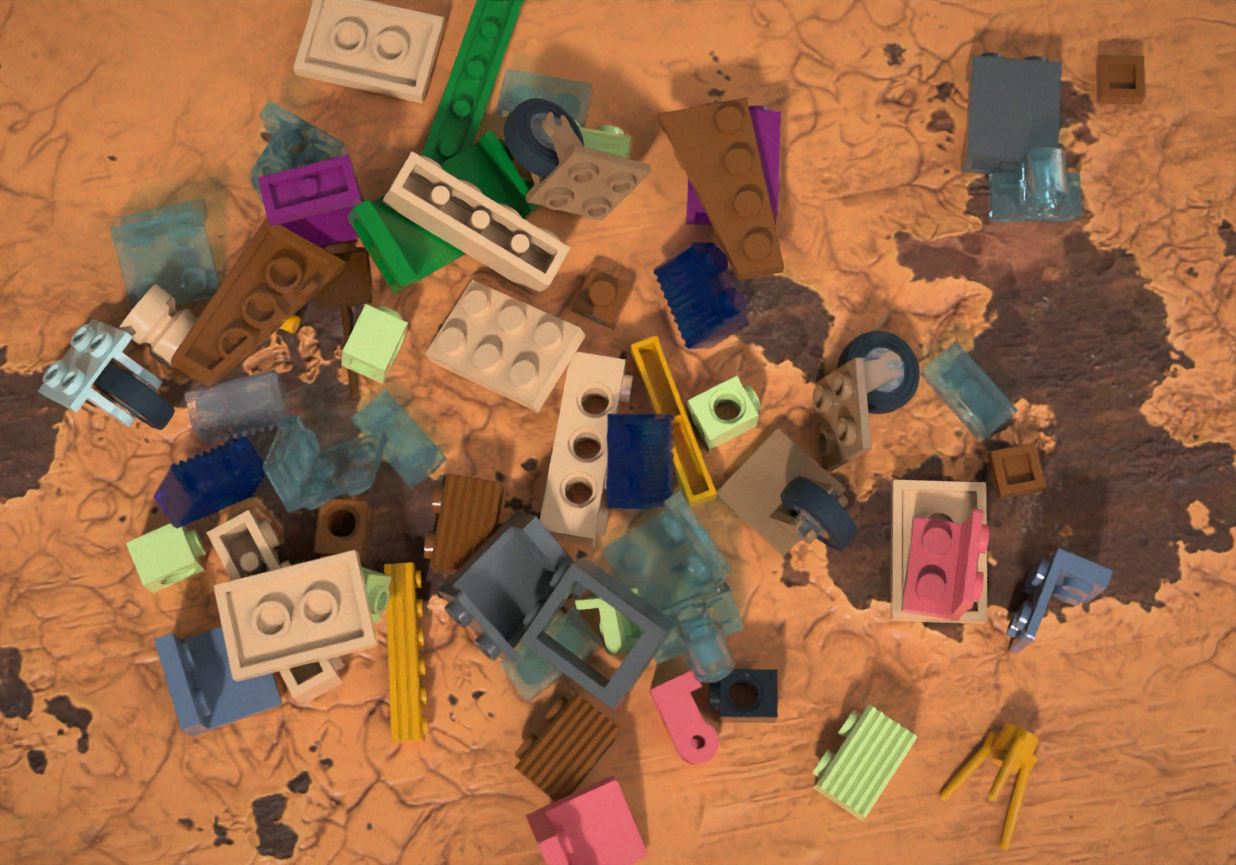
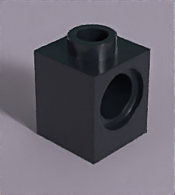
(765, 688)

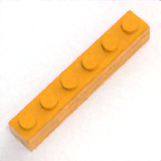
(665, 399)
(404, 658)

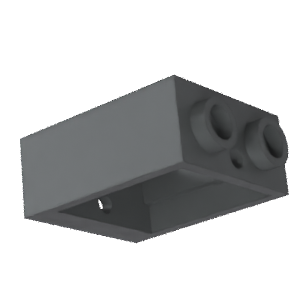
(653, 622)

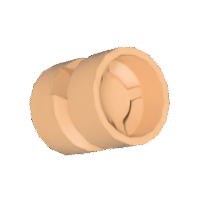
(159, 324)

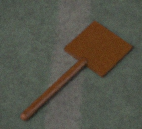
(347, 289)

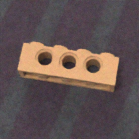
(586, 378)

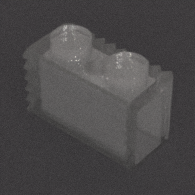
(238, 407)

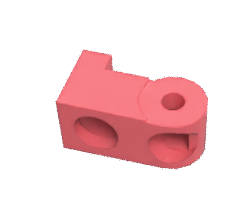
(691, 736)

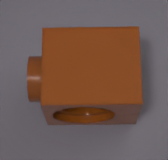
(334, 509)

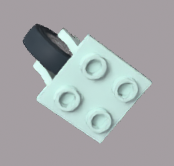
(87, 362)

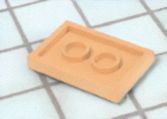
(370, 47)
(505, 345)
(937, 501)
(295, 615)

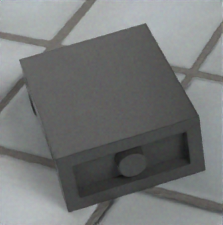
(1009, 111)
(504, 583)

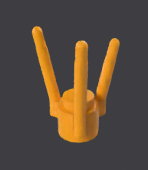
(1012, 751)

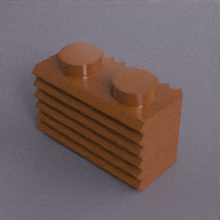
(466, 520)
(566, 748)

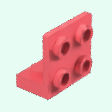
(943, 566)
(588, 828)

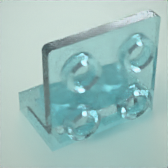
(168, 250)
(312, 477)
(668, 556)

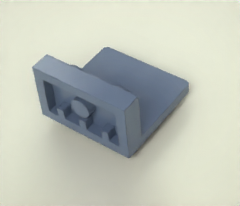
(1072, 581)
(203, 683)

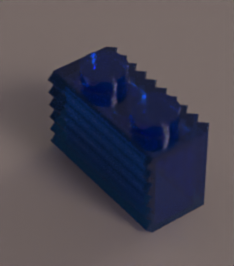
(702, 295)
(639, 460)
(210, 482)

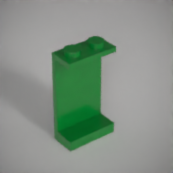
(411, 253)

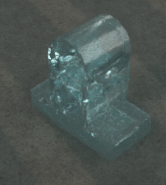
(287, 131)
(1036, 190)
(702, 633)

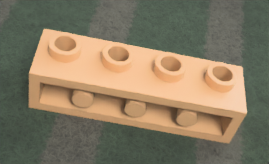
(476, 224)
(248, 550)

